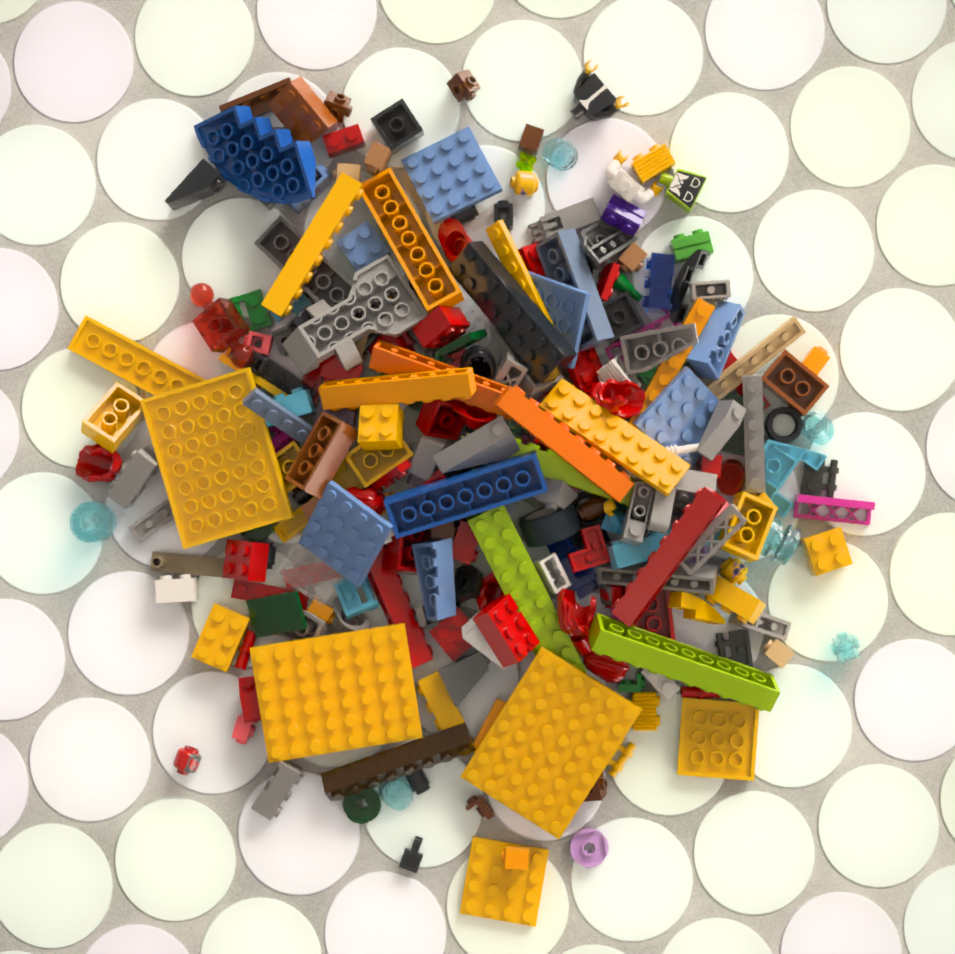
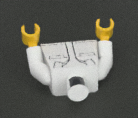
(627, 185)

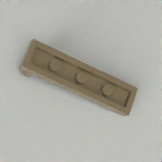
(187, 564)

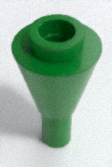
(623, 284)

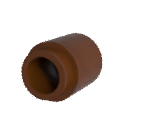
(591, 509)

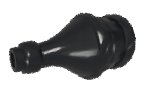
(481, 361)

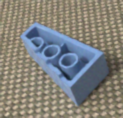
(716, 340)
(436, 577)

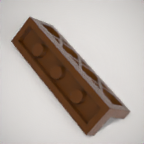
(258, 99)

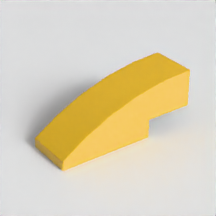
(290, 527)
(695, 608)

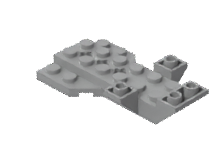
(336, 327)

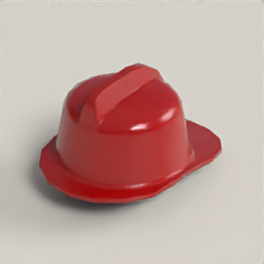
(452, 238)
(471, 415)

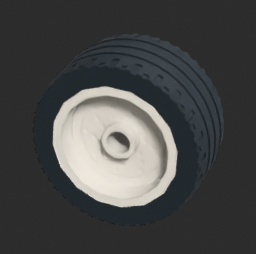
(549, 526)

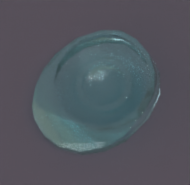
(560, 154)
(817, 428)
(396, 794)

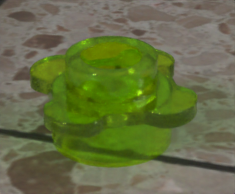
(522, 165)

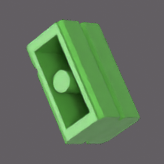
(685, 246)

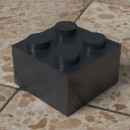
(397, 126)
(622, 316)

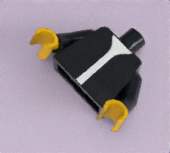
(594, 97)

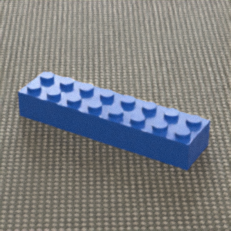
(465, 494)

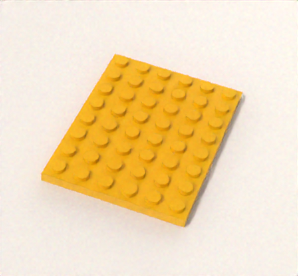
(216, 459)
(336, 692)
(551, 742)

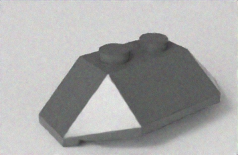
(603, 243)

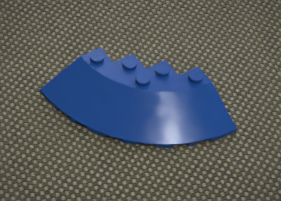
(257, 157)

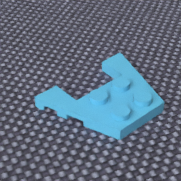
(779, 463)

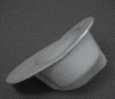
(345, 625)

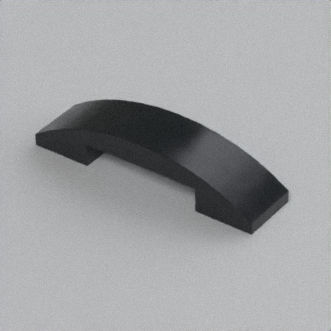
(681, 284)
(277, 374)

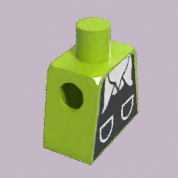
(683, 188)

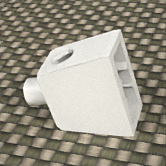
(551, 572)

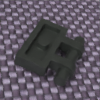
(813, 479)
(739, 645)

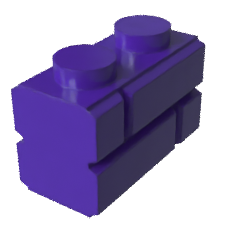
(623, 215)

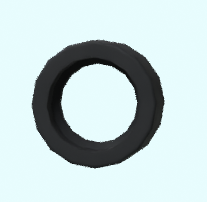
(783, 410)
(582, 495)

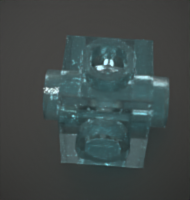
(850, 651)

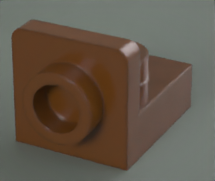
(483, 807)

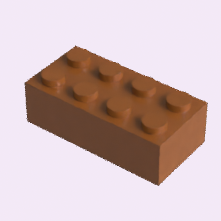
(321, 454)

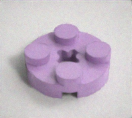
(598, 853)

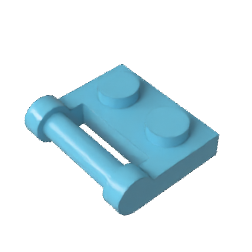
(351, 600)

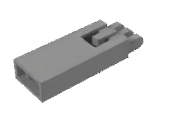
(574, 216)

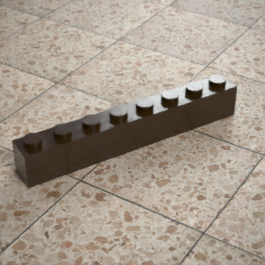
(398, 762)

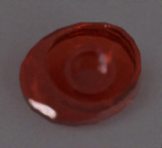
(732, 477)

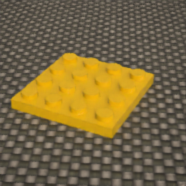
(717, 739)
(502, 892)

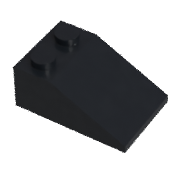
(198, 185)

